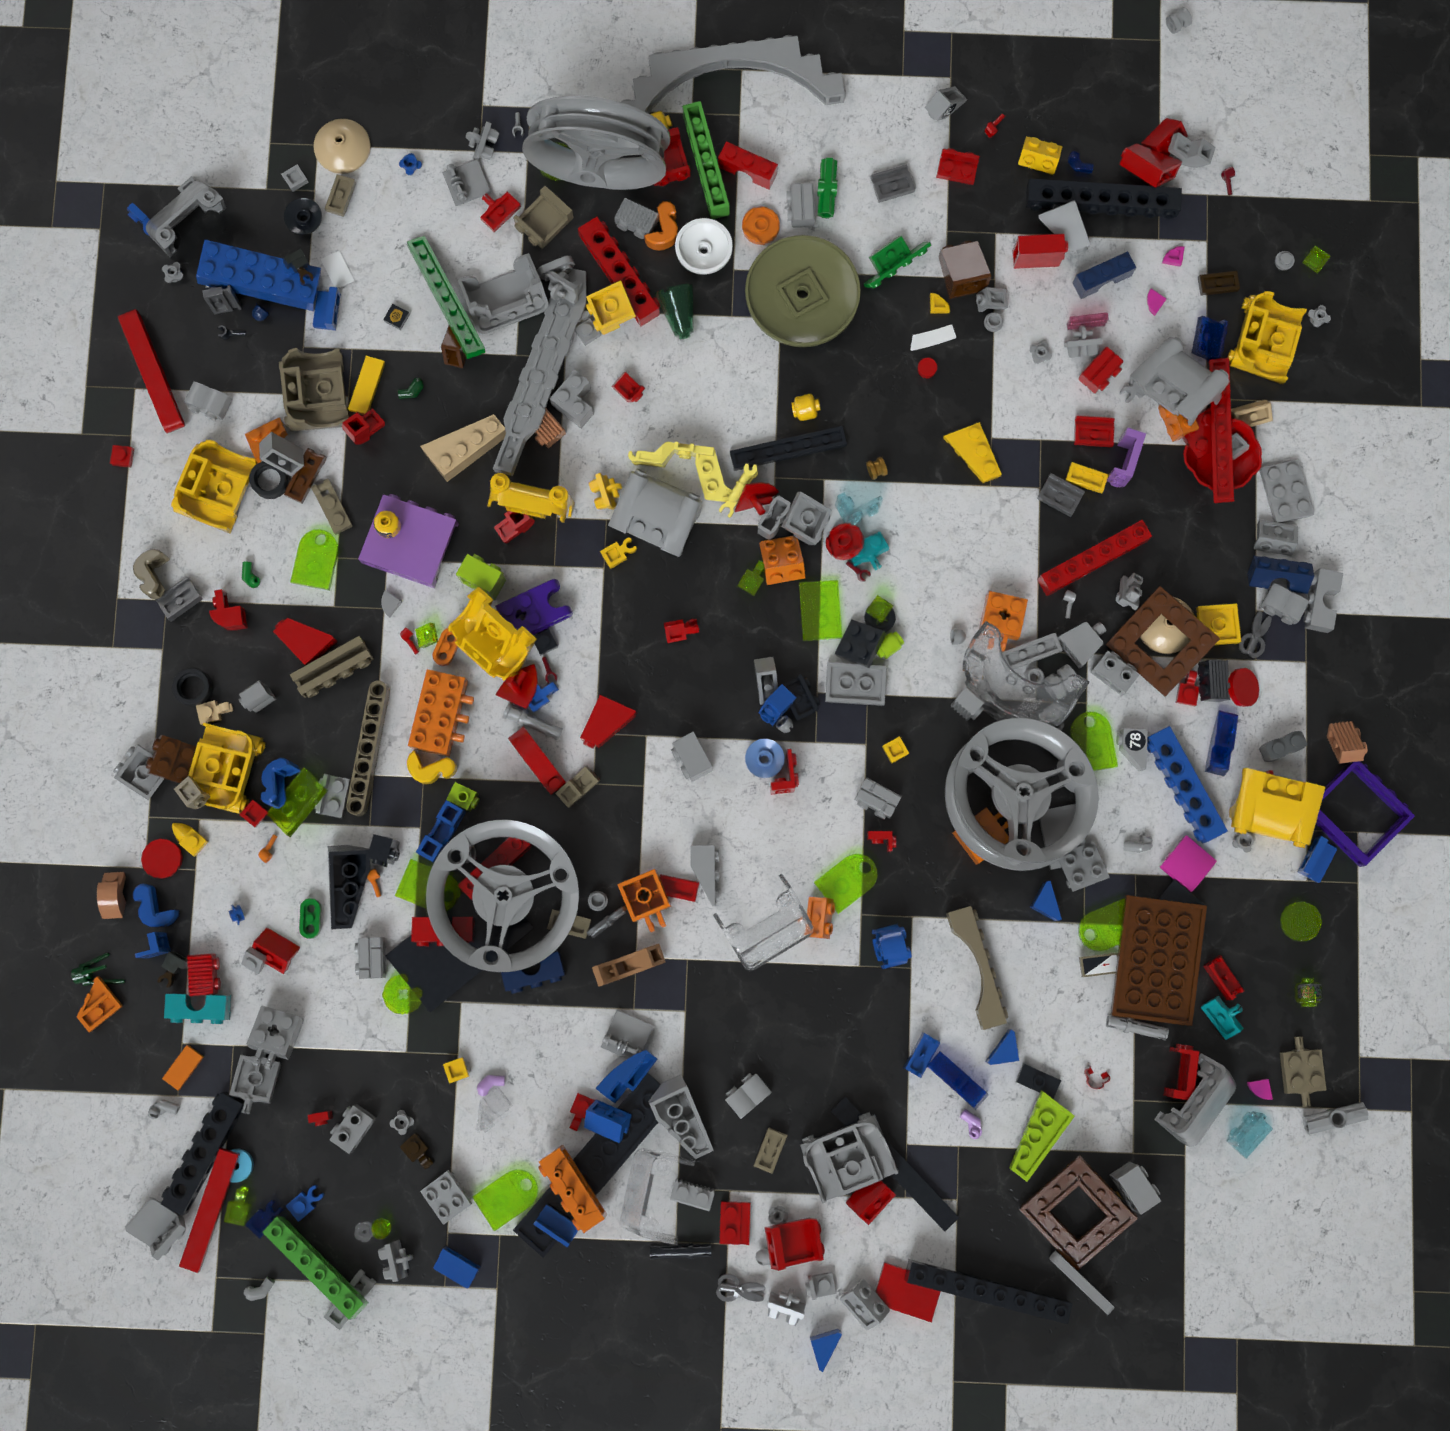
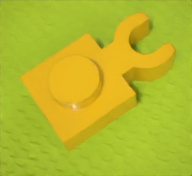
(615, 554)

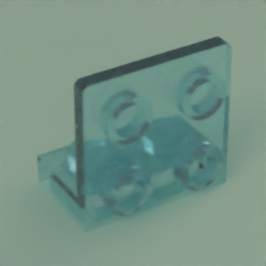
(849, 515)
(1249, 1133)

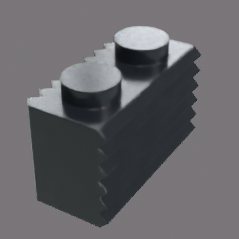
(1213, 680)

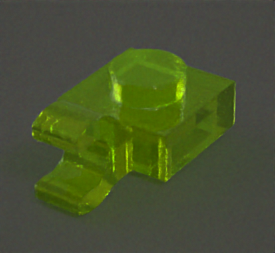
(751, 580)
(237, 1210)

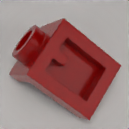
(879, 836)

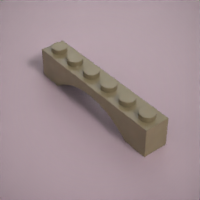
(989, 1008)

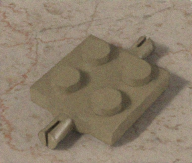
(1302, 1071)

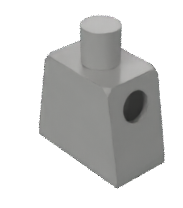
(1082, 642)

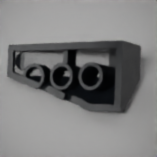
(347, 876)

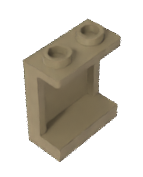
(543, 218)

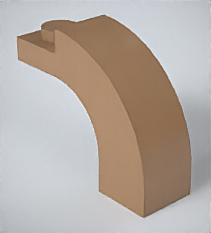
(628, 965)

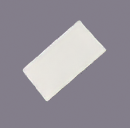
(337, 269)

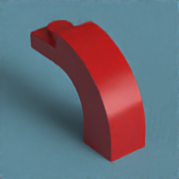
(537, 760)

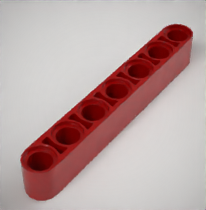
(151, 371)

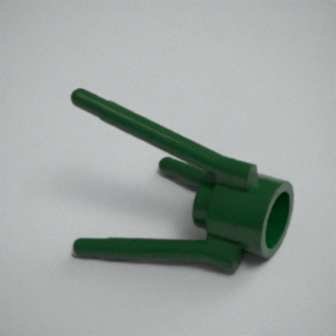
(84, 973)

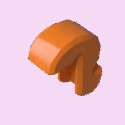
(669, 228)

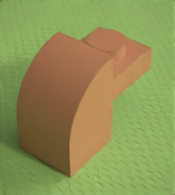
(110, 895)

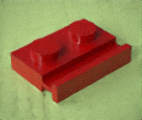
(1094, 431)
(735, 1223)

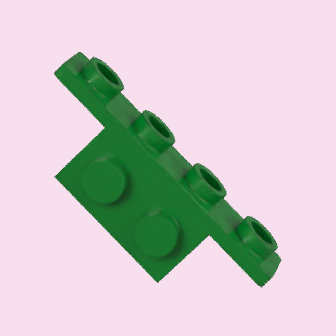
(892, 257)

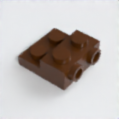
(170, 759)

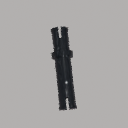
(681, 1251)

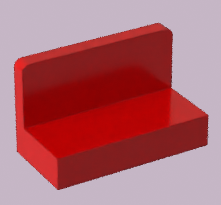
(1161, 136)
(276, 948)
(870, 1200)

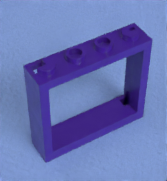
(1388, 796)

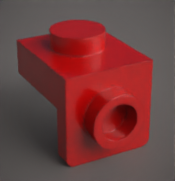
(628, 388)

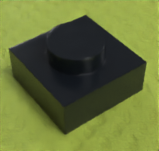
(545, 642)

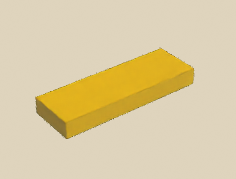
(366, 385)

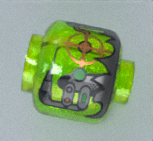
(1308, 992)

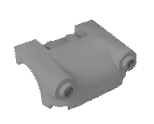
(1179, 380)
(656, 512)
(848, 1158)

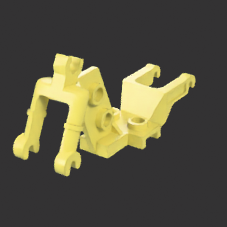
(707, 469)

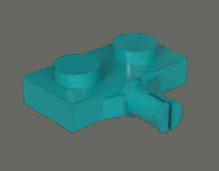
(872, 548)
(1223, 1017)

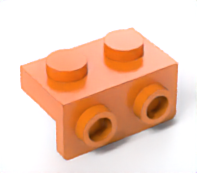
(1176, 425)
(820, 914)

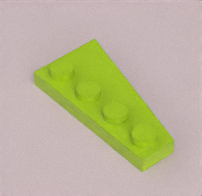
(1040, 1135)

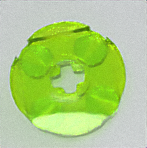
(403, 1005)

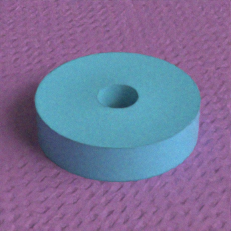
(245, 1166)

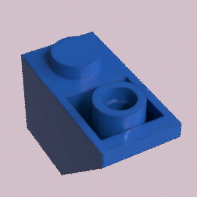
(776, 705)

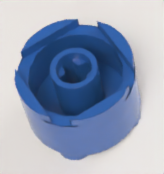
(891, 946)

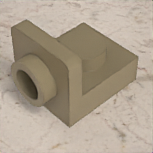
(191, 793)

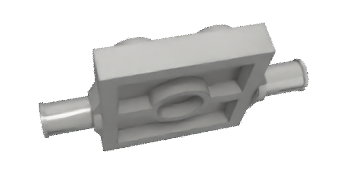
(254, 1082)

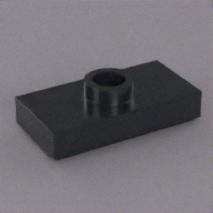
(1038, 1080)

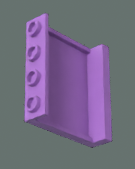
(416, 548)

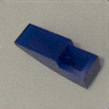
(1222, 743)
(957, 1080)

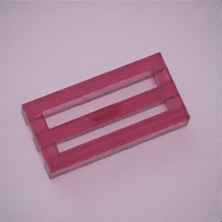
(1089, 321)

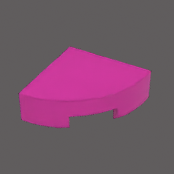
(1174, 256)
(1154, 301)
(1261, 1088)

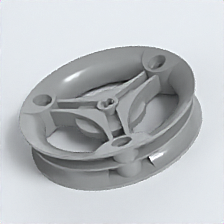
(598, 135)
(1025, 780)
(486, 896)

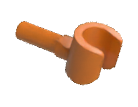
(264, 853)
(372, 877)

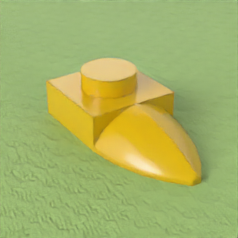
(189, 838)

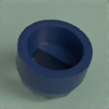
(259, 313)

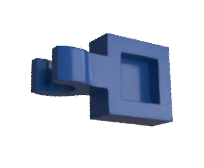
(137, 215)
(540, 698)

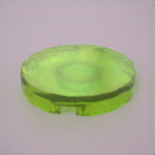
(1301, 921)

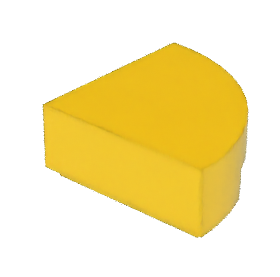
(938, 304)

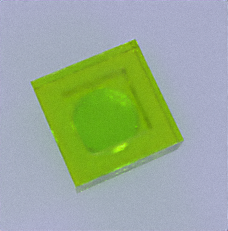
(1316, 259)
(879, 608)
(426, 635)

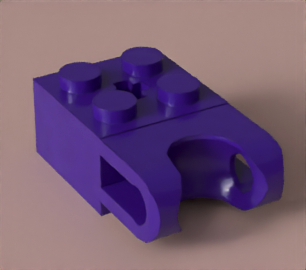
(537, 607)

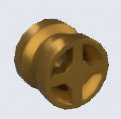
(876, 468)

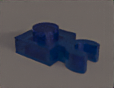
(262, 1219)

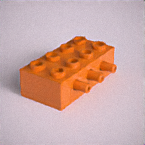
(439, 713)
(572, 1188)

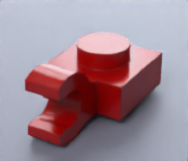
(677, 629)
(1188, 693)
(579, 1108)

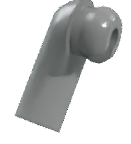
(1138, 847)
(161, 1107)
(259, 1292)

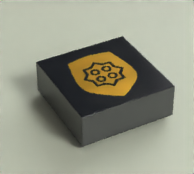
(396, 317)

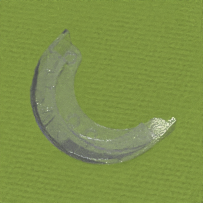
(1007, 692)

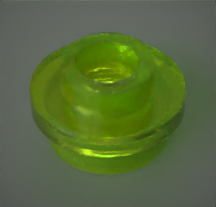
(382, 1224)

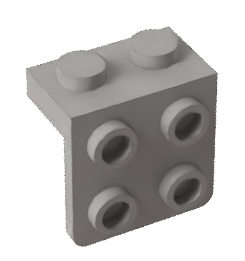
(156, 1227)

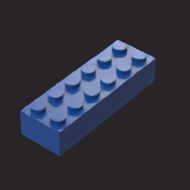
(256, 275)

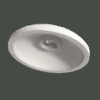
(701, 235)

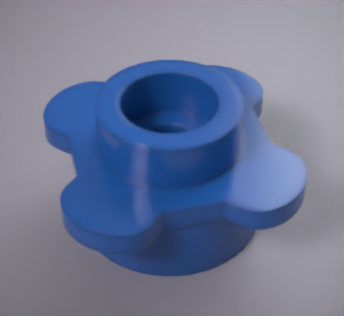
(410, 158)
(236, 914)

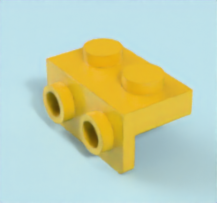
(1040, 155)

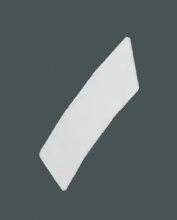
(932, 337)

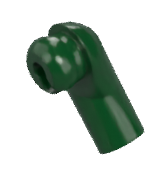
(413, 390)

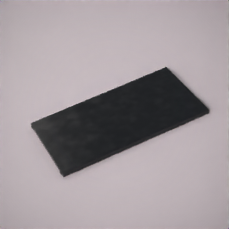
(437, 969)

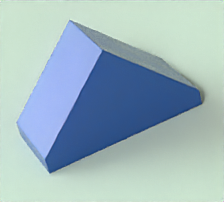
(1046, 902)
(1005, 1051)
(824, 1346)

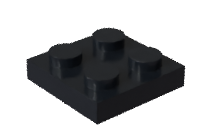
(860, 643)

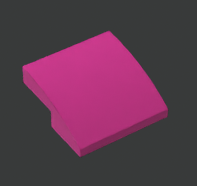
(1188, 863)

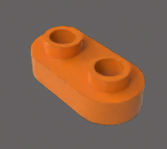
(446, 647)

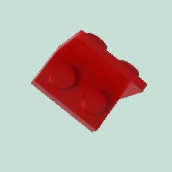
(782, 786)

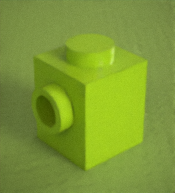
(463, 797)

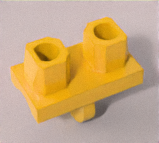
(608, 491)

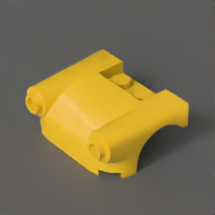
(1267, 338)
(212, 485)
(530, 499)
(491, 638)
(224, 765)
(1276, 807)

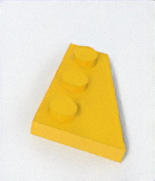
(975, 451)

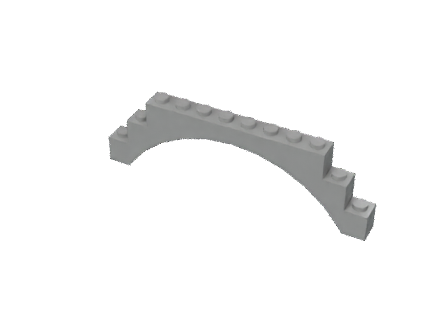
(773, 55)

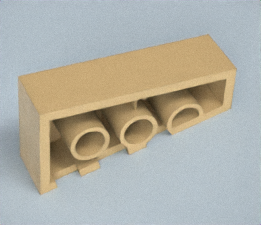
(463, 447)

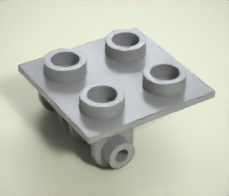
(466, 182)
(1083, 867)
(626, 1035)
(446, 1197)

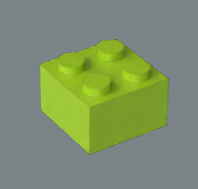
(477, 573)

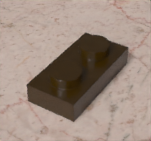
(1218, 283)

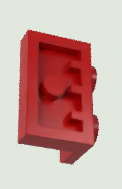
(957, 166)

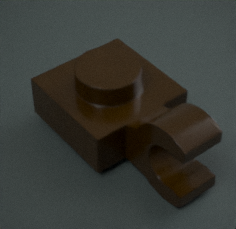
(415, 1149)

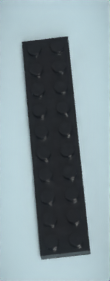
(597, 1162)

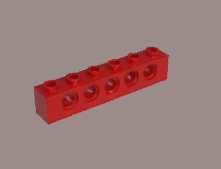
(595, 229)
(1094, 558)

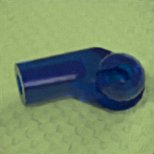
(1077, 164)

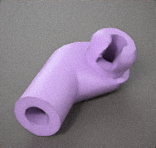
(489, 1081)
(974, 1124)

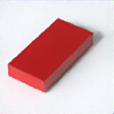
(680, 888)

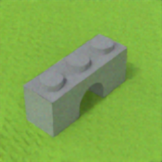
(1318, 615)

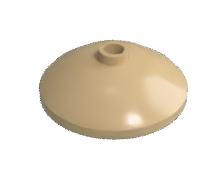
(344, 155)
(1164, 637)

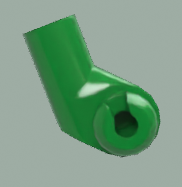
(248, 577)

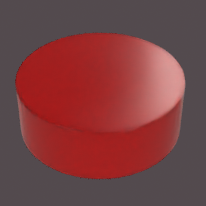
(927, 368)

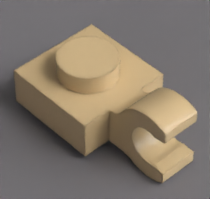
(211, 711)

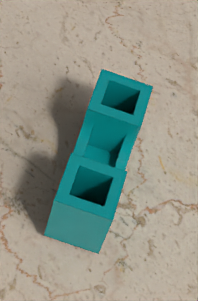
(215, 1009)

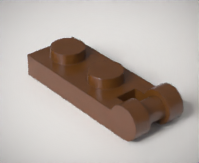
(305, 477)

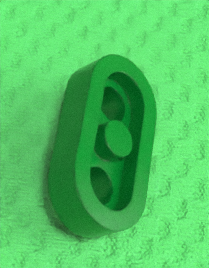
(310, 918)

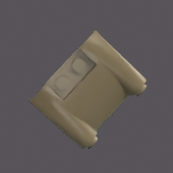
(313, 390)

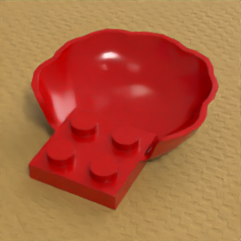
(1199, 452)

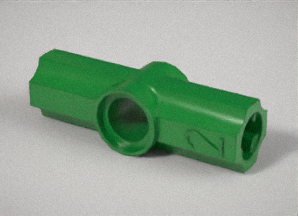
(827, 188)

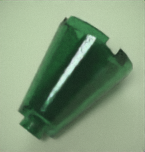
(678, 309)

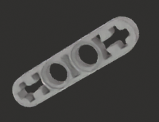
(1081, 1282)

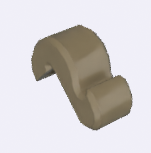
(144, 571)

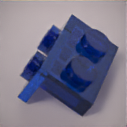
(1209, 338)

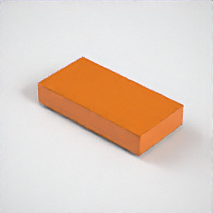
(183, 1067)

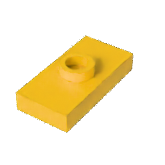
(1086, 477)

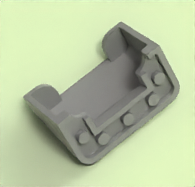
(162, 224)
(505, 298)
(1203, 1105)

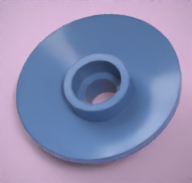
(767, 748)

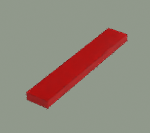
(209, 1210)

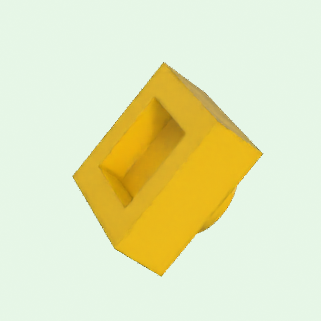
(895, 750)
(456, 1070)

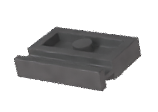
(892, 183)
(221, 299)
(1060, 495)
(179, 599)

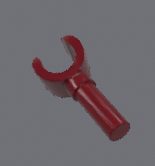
(1226, 175)
(858, 571)
(548, 669)

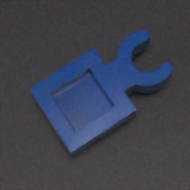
(302, 1204)

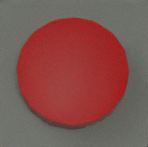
(845, 541)
(1243, 687)
(161, 858)

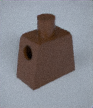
(452, 351)

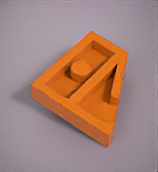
(98, 1005)

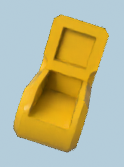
(431, 772)

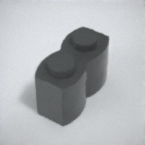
(1283, 746)

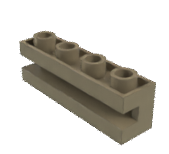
(332, 667)

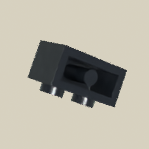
(383, 850)

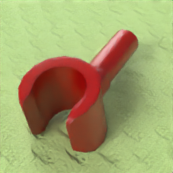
(991, 128)
(406, 634)

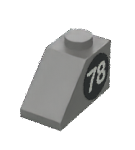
(945, 103)
(1133, 746)

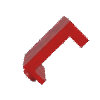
(675, 160)
(1187, 1072)
(794, 1243)

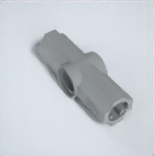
(1323, 1120)

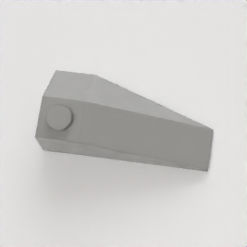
(678, 1114)

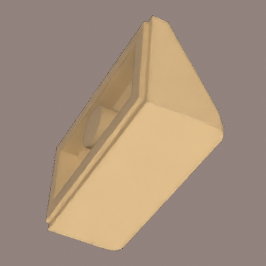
(1253, 413)

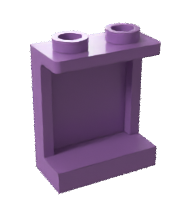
(1133, 441)

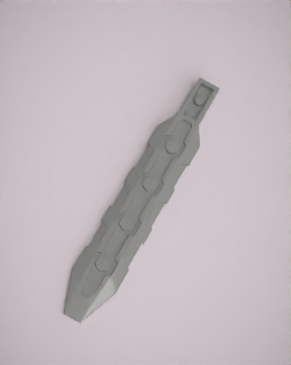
(540, 375)

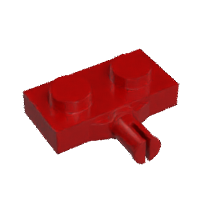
(499, 210)

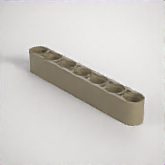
(364, 739)

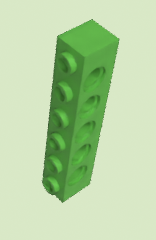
(705, 160)
(315, 1267)

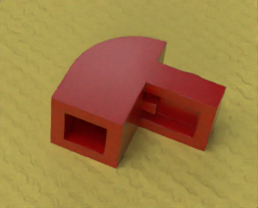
(360, 427)
(513, 525)
(227, 617)

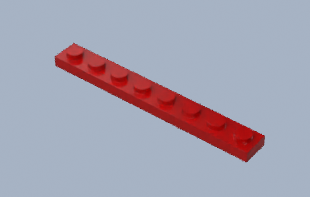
(1222, 440)

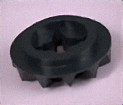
(885, 625)

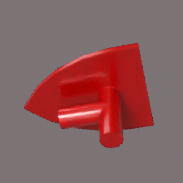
(756, 495)
(521, 687)

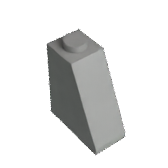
(1067, 221)

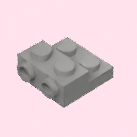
(806, 519)
(134, 772)

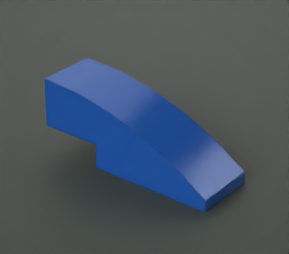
(626, 1075)

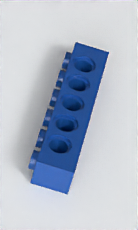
(1215, 825)

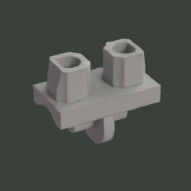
(486, 134)
(563, 288)
(1092, 345)
(1130, 591)
(397, 1261)
(786, 1304)

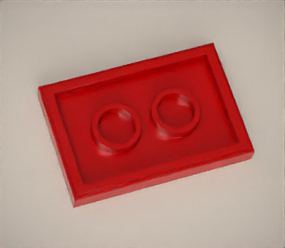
(905, 1297)

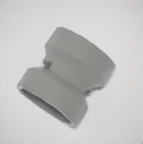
(1177, 21)

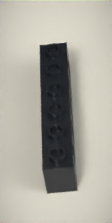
(171, 1196)

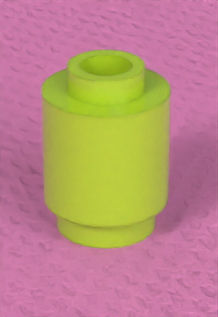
(890, 645)

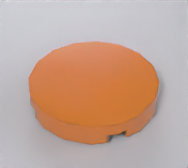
(760, 225)

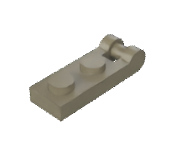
(332, 507)

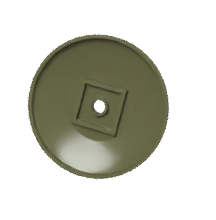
(805, 265)

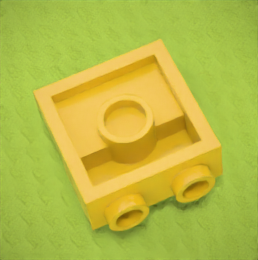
(610, 307)

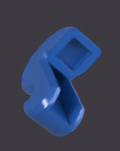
(274, 781)
(149, 909)

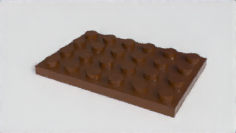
(1158, 960)

